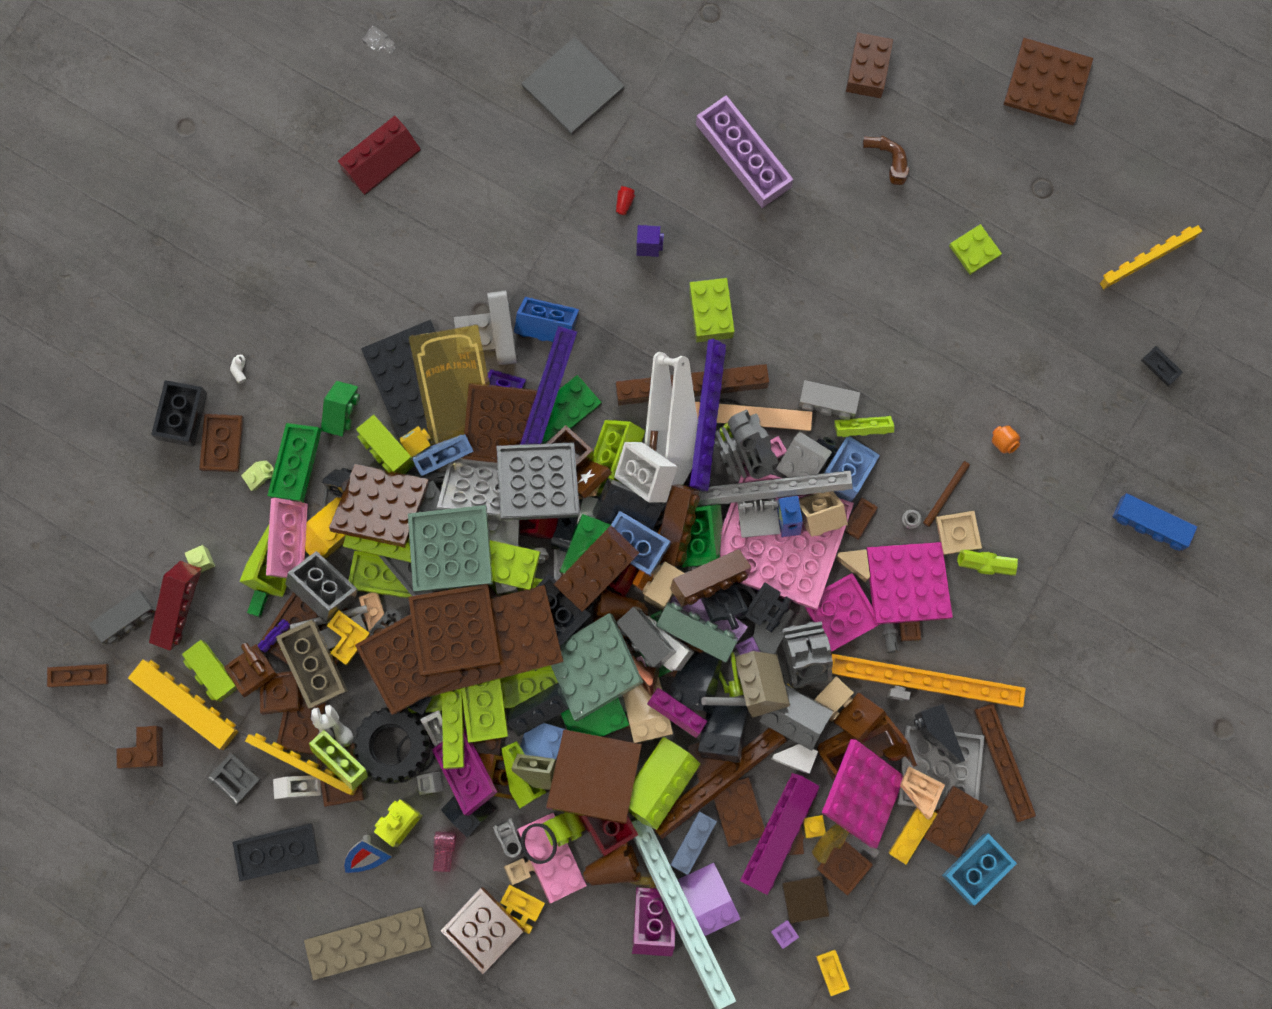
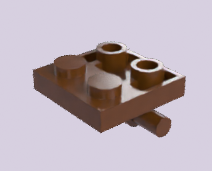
(250, 670)

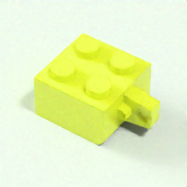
(397, 823)

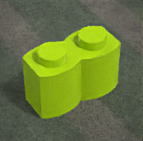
(564, 827)

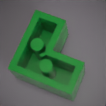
(338, 407)

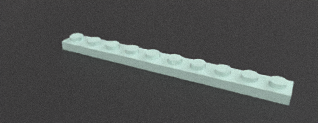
(683, 917)

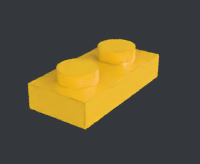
(832, 972)

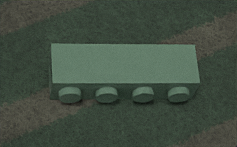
(696, 631)

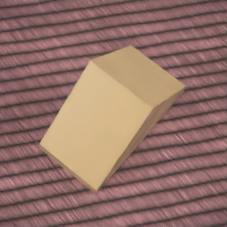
(855, 562)

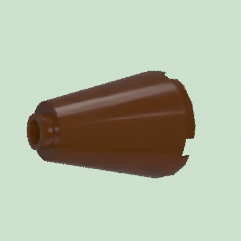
(615, 604)
(614, 867)

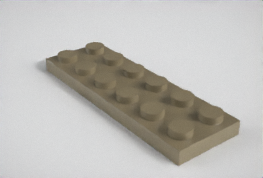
(367, 943)

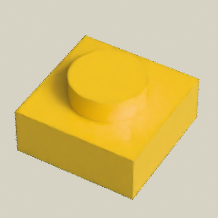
(814, 826)

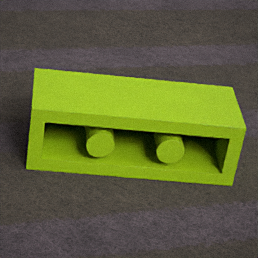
(209, 671)
(338, 760)

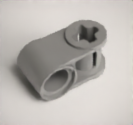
(508, 837)

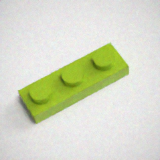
(864, 426)

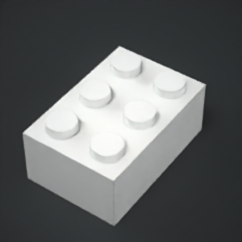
(645, 472)

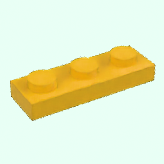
(911, 836)

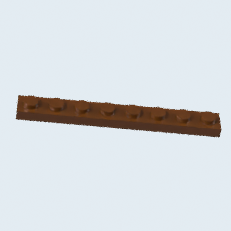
(720, 780)

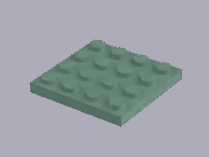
(450, 548)
(595, 668)

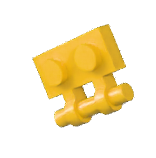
(522, 903)

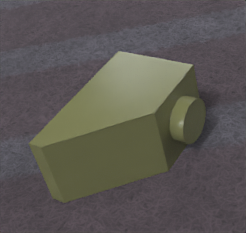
(535, 770)

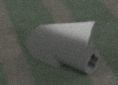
(767, 641)

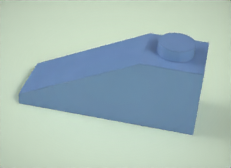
(442, 454)

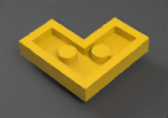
(351, 635)

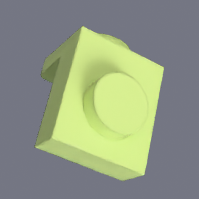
(258, 474)

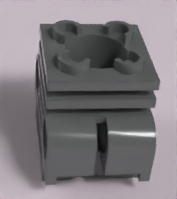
(748, 447)
(807, 654)

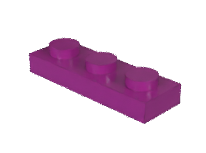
(677, 712)

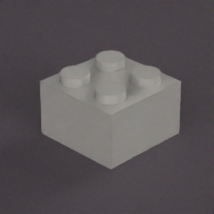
(803, 457)

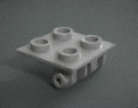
(758, 517)

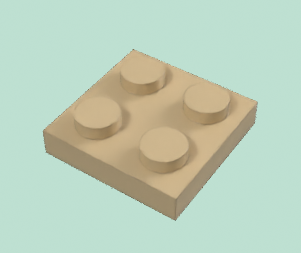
(958, 532)

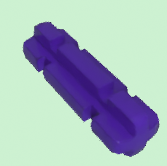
(271, 638)

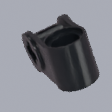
(563, 534)

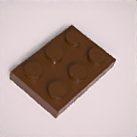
(739, 813)
(955, 821)

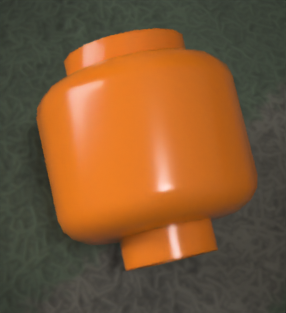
(1006, 439)

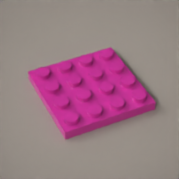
(908, 583)
(863, 794)

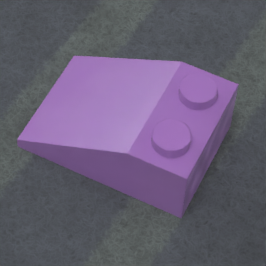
(709, 899)

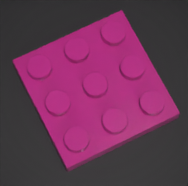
(843, 612)

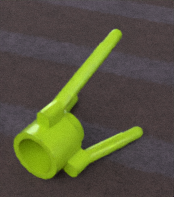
(735, 687)

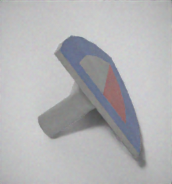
(364, 856)

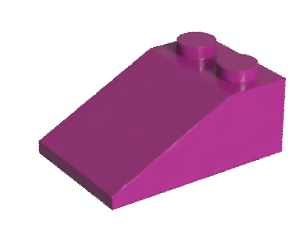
(652, 924)

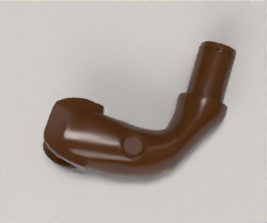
(899, 169)

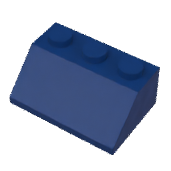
(541, 319)

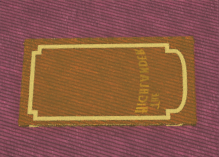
(444, 368)

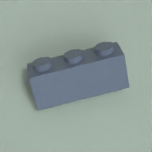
(693, 843)

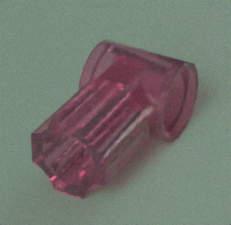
(444, 846)

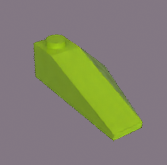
(255, 571)

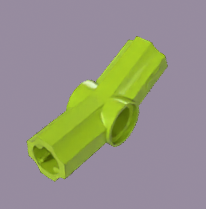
(987, 562)

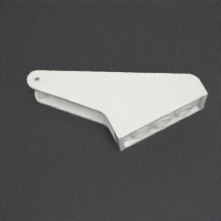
(673, 413)

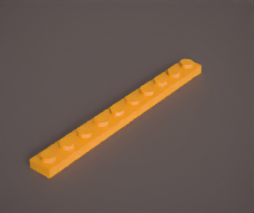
(928, 681)

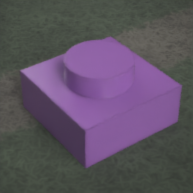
(747, 646)
(784, 934)

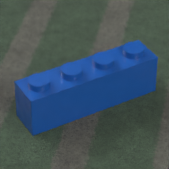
(1155, 522)

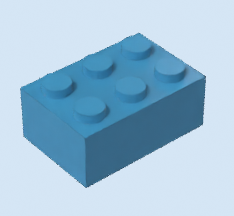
(979, 869)

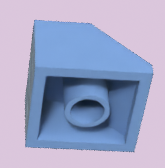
(542, 741)

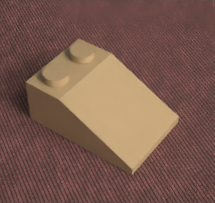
(644, 720)

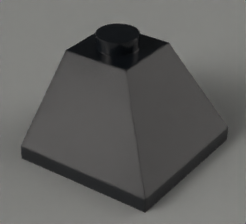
(465, 823)

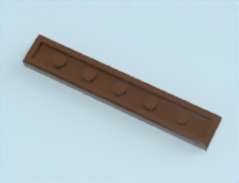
(1004, 763)

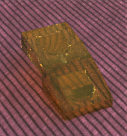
(832, 838)

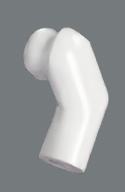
(237, 367)

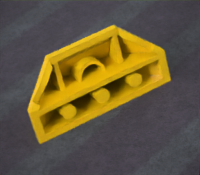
(318, 532)

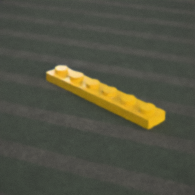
(1156, 252)
(294, 759)

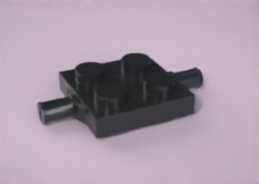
(725, 605)

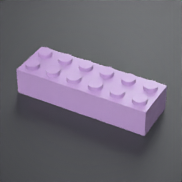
(744, 151)

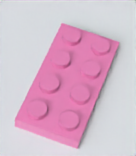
(286, 536)
(559, 875)

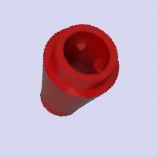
(624, 200)

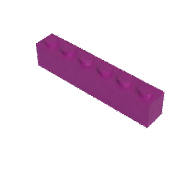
(780, 833)

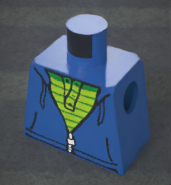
(789, 514)

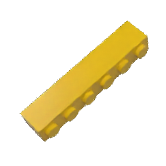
(183, 704)

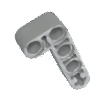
(502, 327)

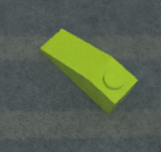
(520, 789)

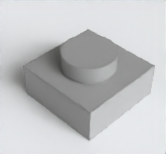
(899, 693)

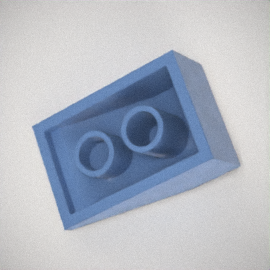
(855, 458)
(646, 541)

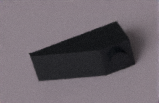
(337, 481)

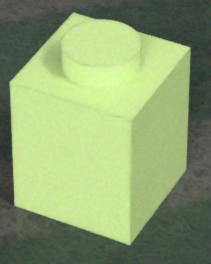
(200, 557)

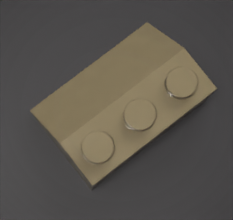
(762, 682)

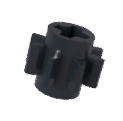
(829, 444)

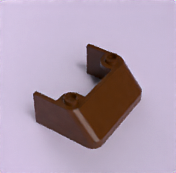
(882, 740)

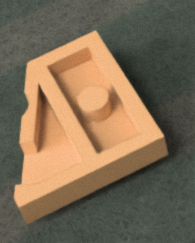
(922, 790)

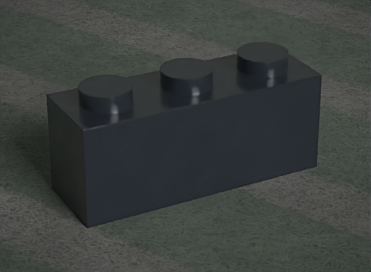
(537, 710)

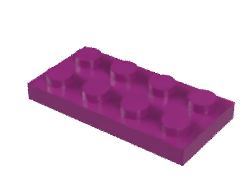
(469, 784)

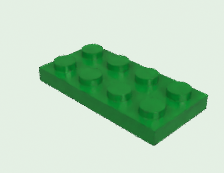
(570, 407)
(294, 462)

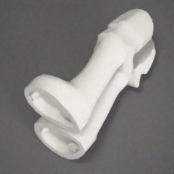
(331, 719)

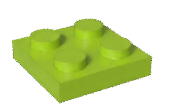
(975, 249)

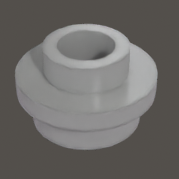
(913, 513)

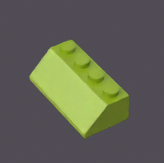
(611, 444)
(661, 782)

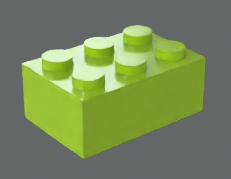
(711, 310)
(384, 446)

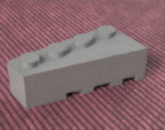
(506, 533)

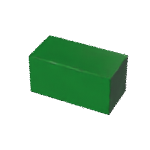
(257, 603)

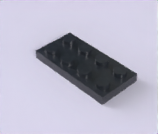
(275, 852)

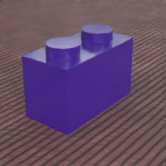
(649, 241)

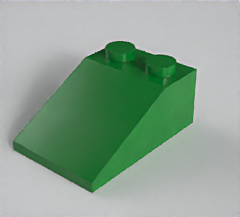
(585, 534)
(705, 536)
(599, 723)

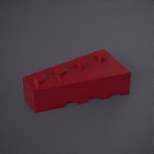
(174, 604)

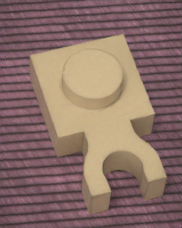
(518, 871)

